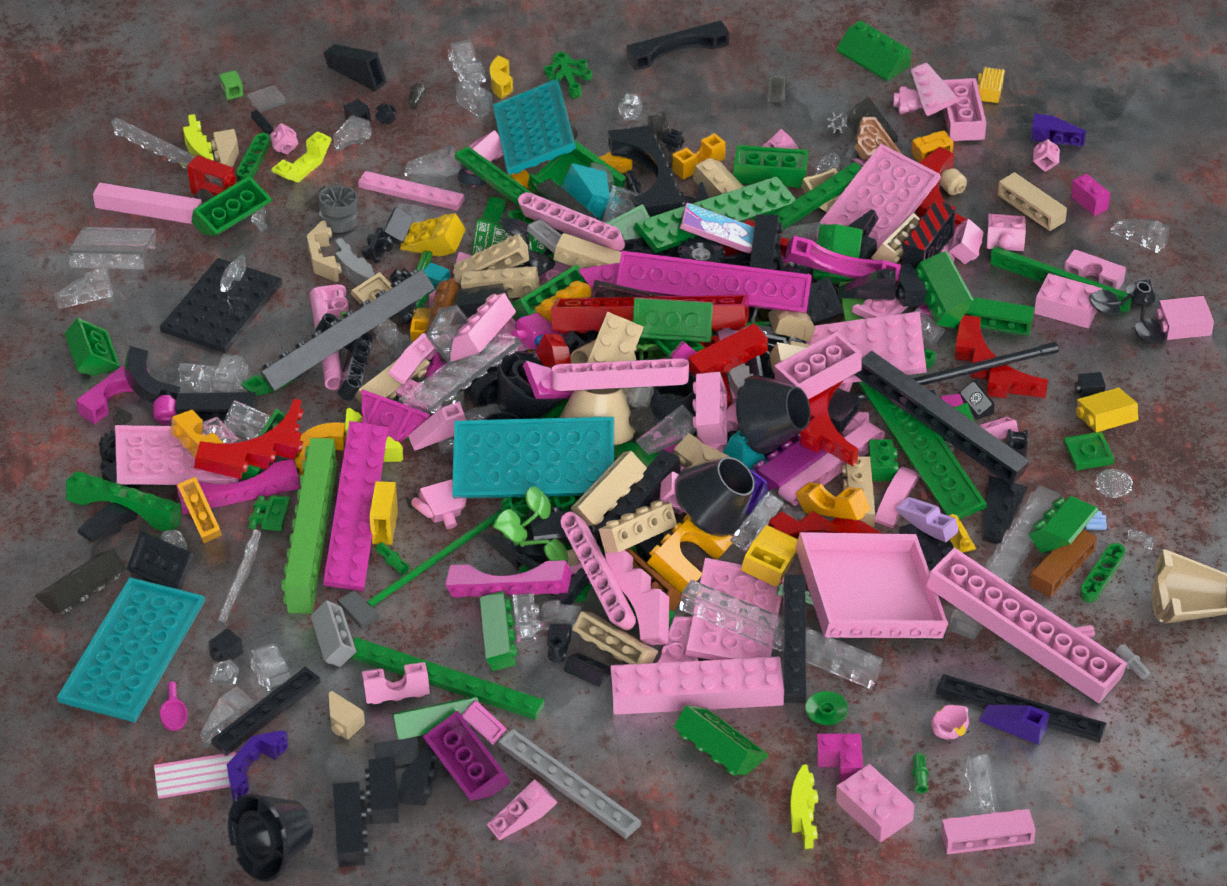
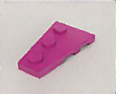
(541, 382)

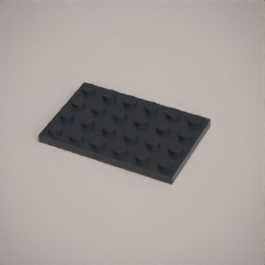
(216, 316)

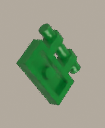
(275, 513)

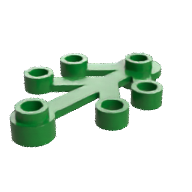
(563, 60)

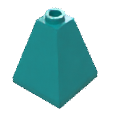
(738, 449)

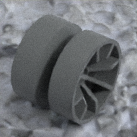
(338, 208)

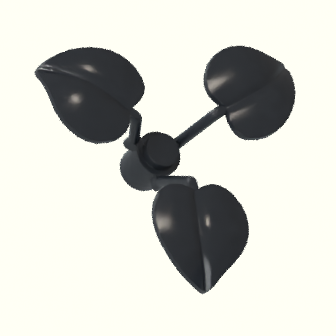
(541, 261)
(1142, 294)

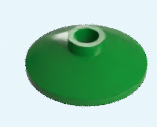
(826, 708)

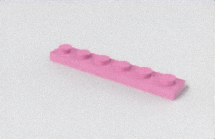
(411, 190)

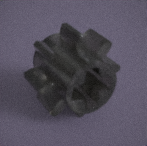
(833, 124)

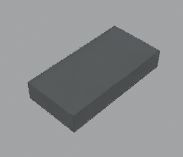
(358, 609)

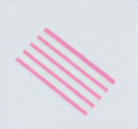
(192, 775)

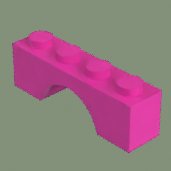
(94, 402)

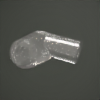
(1141, 537)

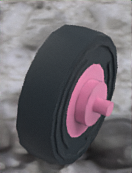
(468, 177)

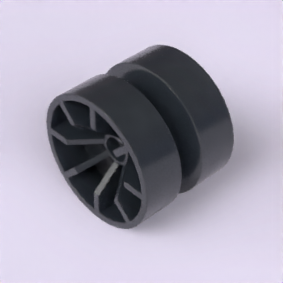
(483, 389)

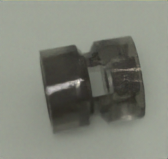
(642, 420)

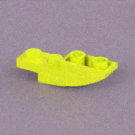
(195, 141)
(802, 806)

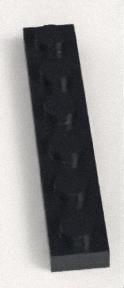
(265, 711)

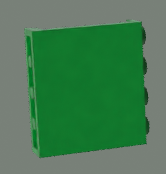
(558, 167)

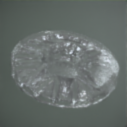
(1114, 483)

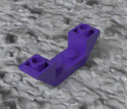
(270, 744)

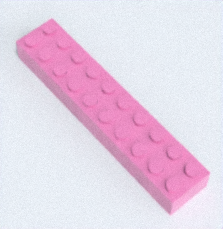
(1026, 625)

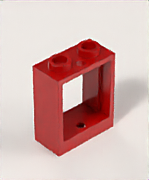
(200, 166)

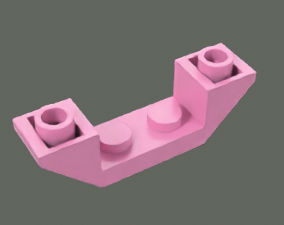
(412, 358)

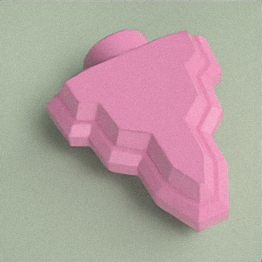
(907, 100)

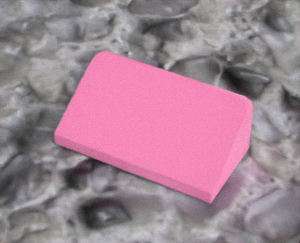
(1000, 426)

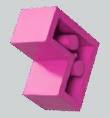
(841, 752)

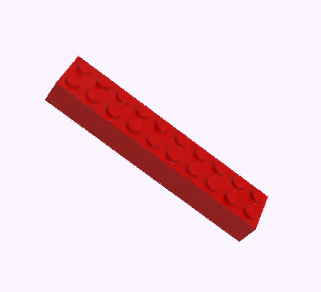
(589, 313)

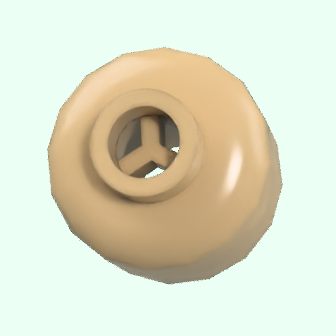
(953, 181)

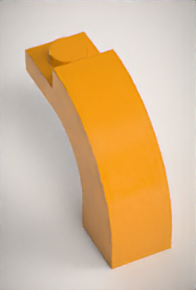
(328, 431)

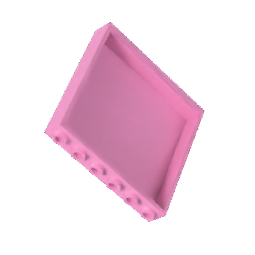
(870, 585)

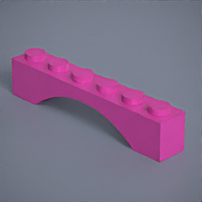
(810, 254)
(276, 479)
(545, 579)

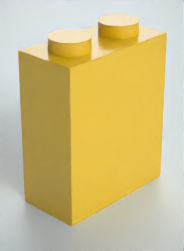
(1107, 409)
(383, 512)

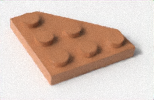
(870, 136)

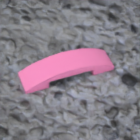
(896, 493)

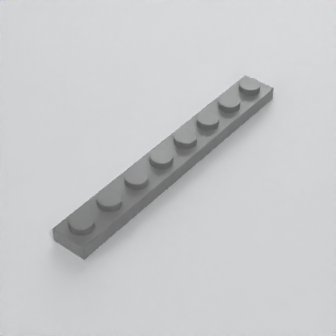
(569, 784)

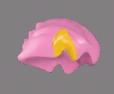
(950, 721)

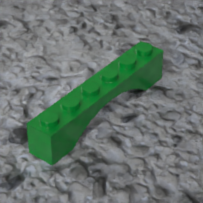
(158, 512)

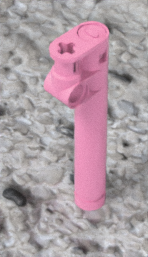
(323, 301)

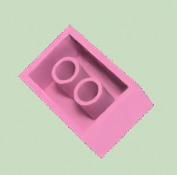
(1066, 301)
(710, 408)
(875, 803)

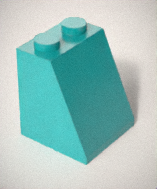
(588, 187)

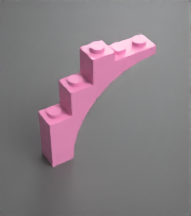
(649, 604)

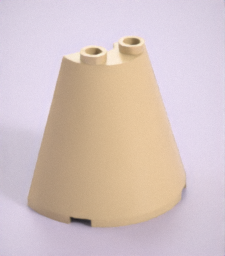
(1187, 589)

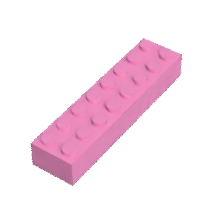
(697, 683)

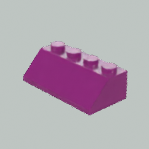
(786, 463)
(466, 758)

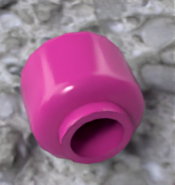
(164, 409)

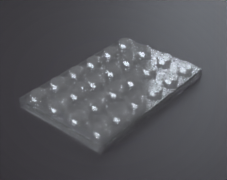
(458, 375)

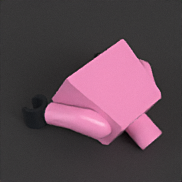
(438, 503)

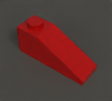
(553, 350)

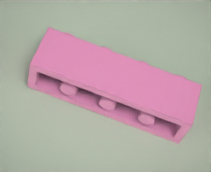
(988, 831)

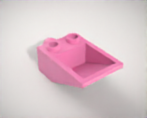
(1006, 232)

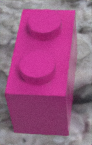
(1090, 194)

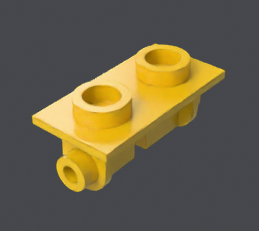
(961, 540)

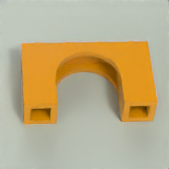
(670, 561)

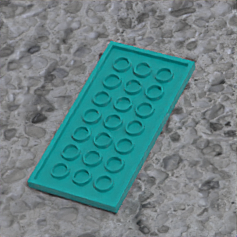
(533, 127)
(520, 454)
(131, 649)

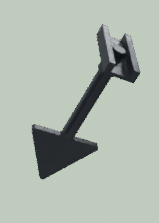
(507, 550)

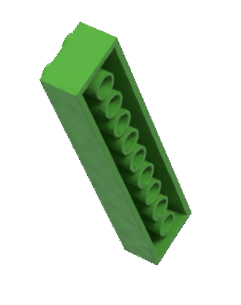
(309, 526)

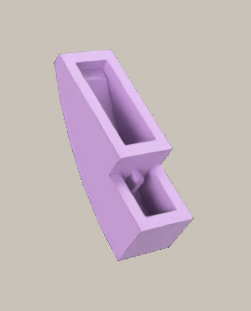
(928, 518)

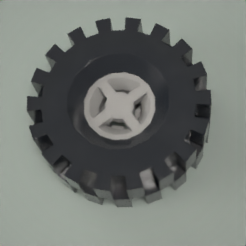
(701, 250)

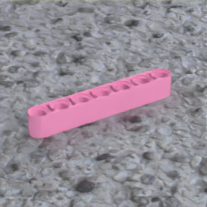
(571, 221)
(620, 374)
(830, 466)
(577, 529)

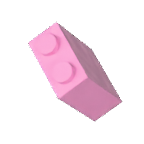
(1185, 317)

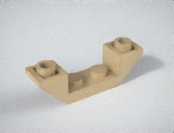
(322, 265)

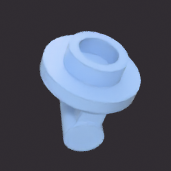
(1098, 522)

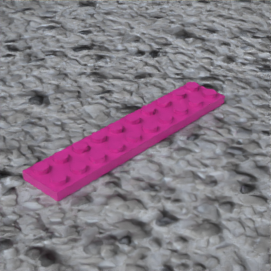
(701, 278)
(351, 524)

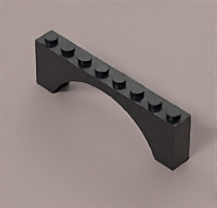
(641, 146)

